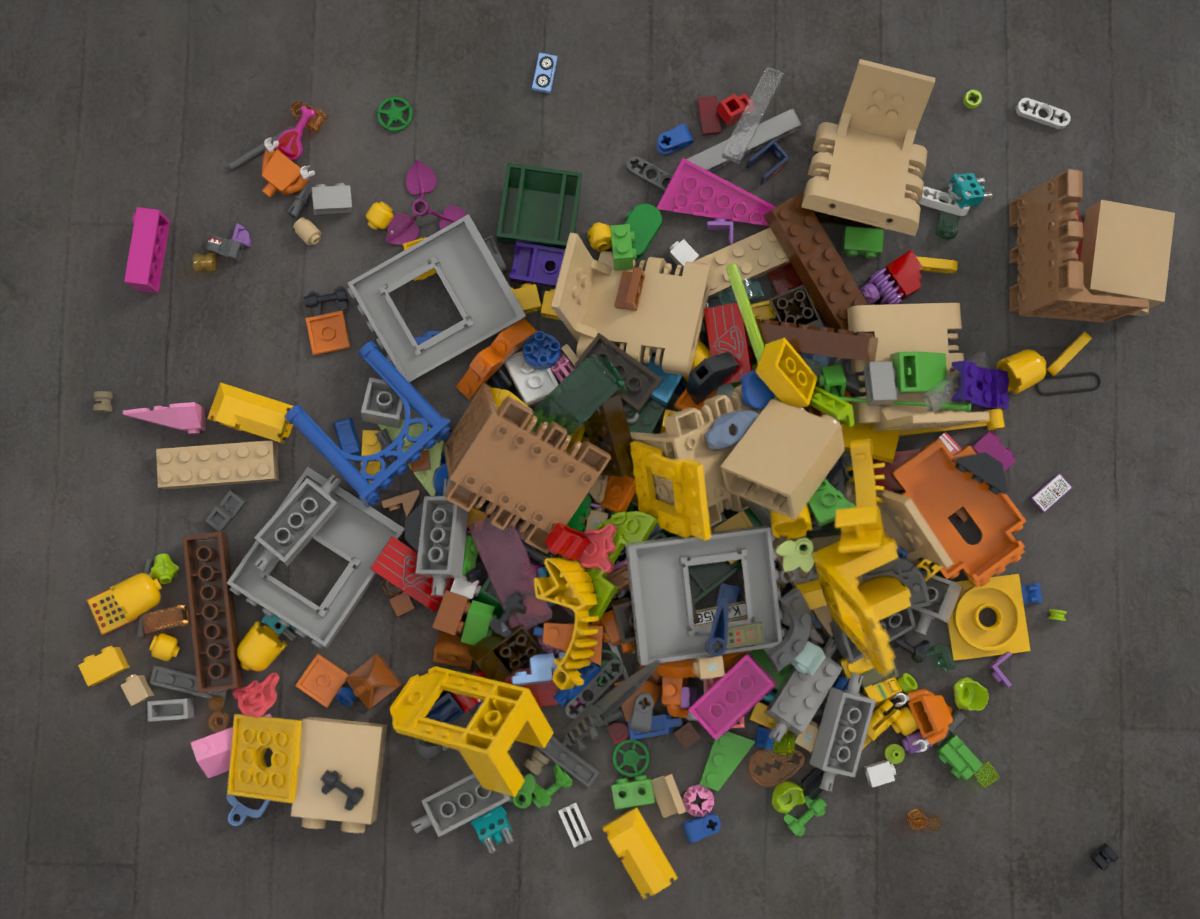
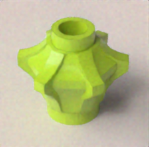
(164, 569)

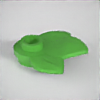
(526, 789)

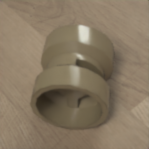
(102, 402)
(536, 762)

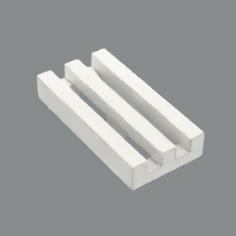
(581, 840)

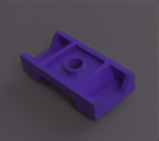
(531, 261)
(982, 386)

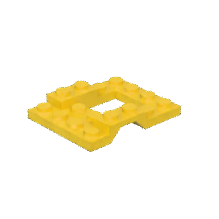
(688, 484)

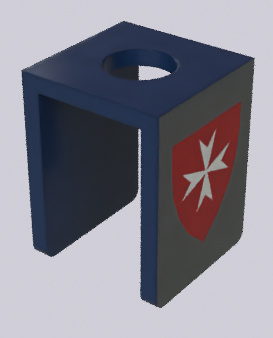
(774, 148)

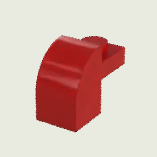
(732, 108)

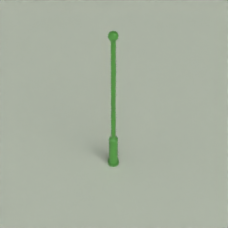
(948, 406)

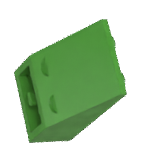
(918, 370)

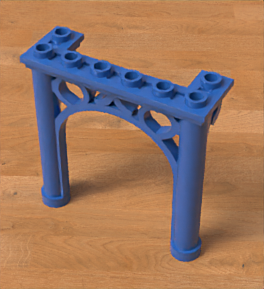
(340, 460)

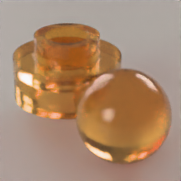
(216, 704)
(918, 820)

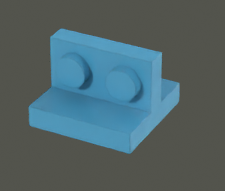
(668, 384)

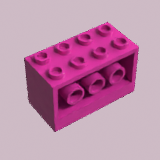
(733, 696)

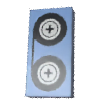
(544, 73)

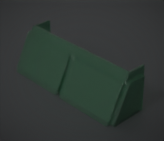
(579, 394)

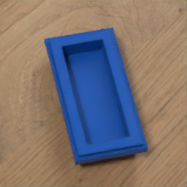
(347, 436)

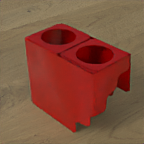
(905, 273)

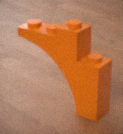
(494, 356)

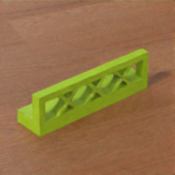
(832, 406)

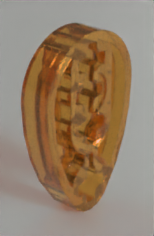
(775, 776)

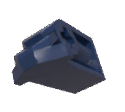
(445, 708)

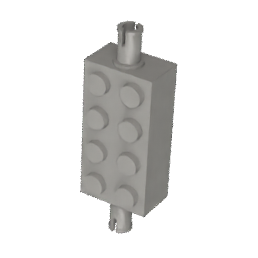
(297, 522)
(441, 540)
(802, 695)
(842, 732)
(458, 805)

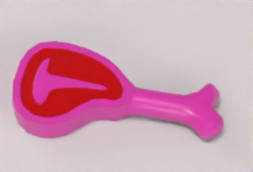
(290, 140)

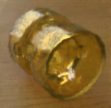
(204, 262)

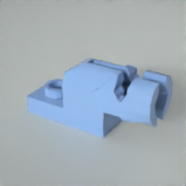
(540, 670)

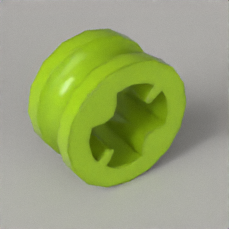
(975, 94)
(1057, 615)

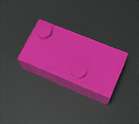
(147, 250)

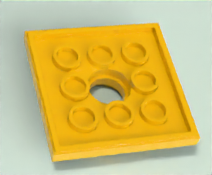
(1009, 632)
(248, 770)

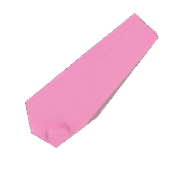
(180, 416)
(214, 752)

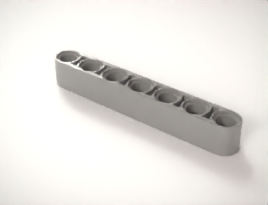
(774, 128)

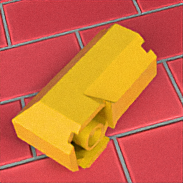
(251, 413)
(640, 852)

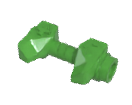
(542, 796)
(815, 807)

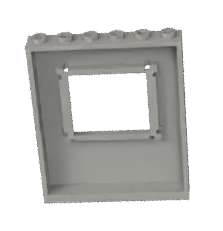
(471, 281)
(350, 532)
(663, 592)

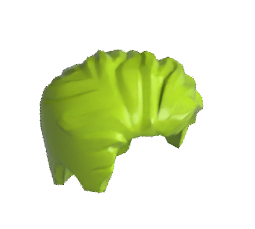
(970, 695)
(787, 796)

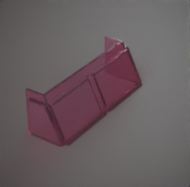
(509, 570)

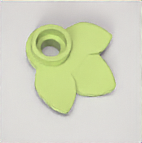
(794, 556)

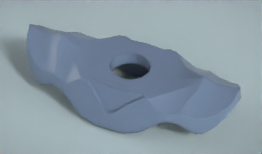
(719, 436)

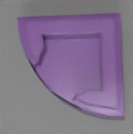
(241, 235)

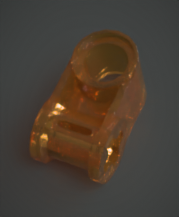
(313, 123)

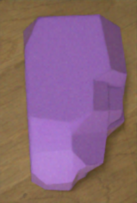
(870, 293)

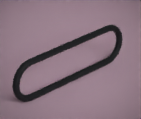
(1070, 391)

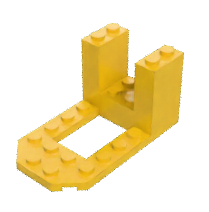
(862, 606)
(504, 717)

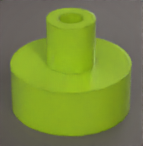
(907, 683)
(889, 753)

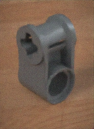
(642, 716)

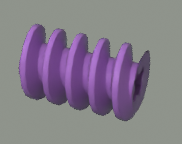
(885, 287)

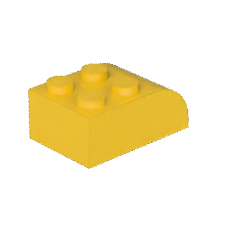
(786, 374)

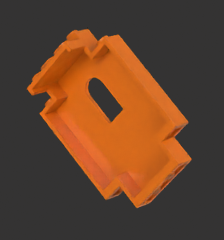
(942, 490)

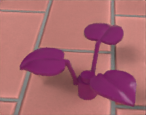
(419, 180)

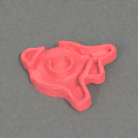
(598, 550)
(257, 697)

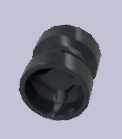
(1104, 856)

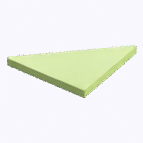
(415, 430)

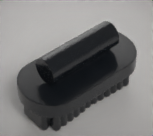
(501, 381)
(812, 783)

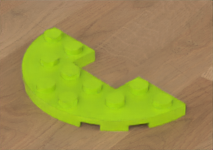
(630, 528)

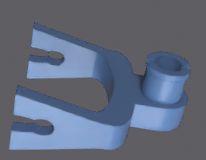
(243, 810)

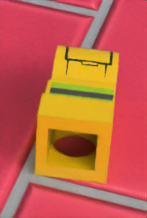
(883, 691)

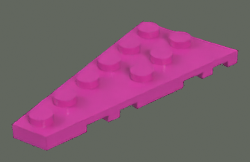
(708, 195)

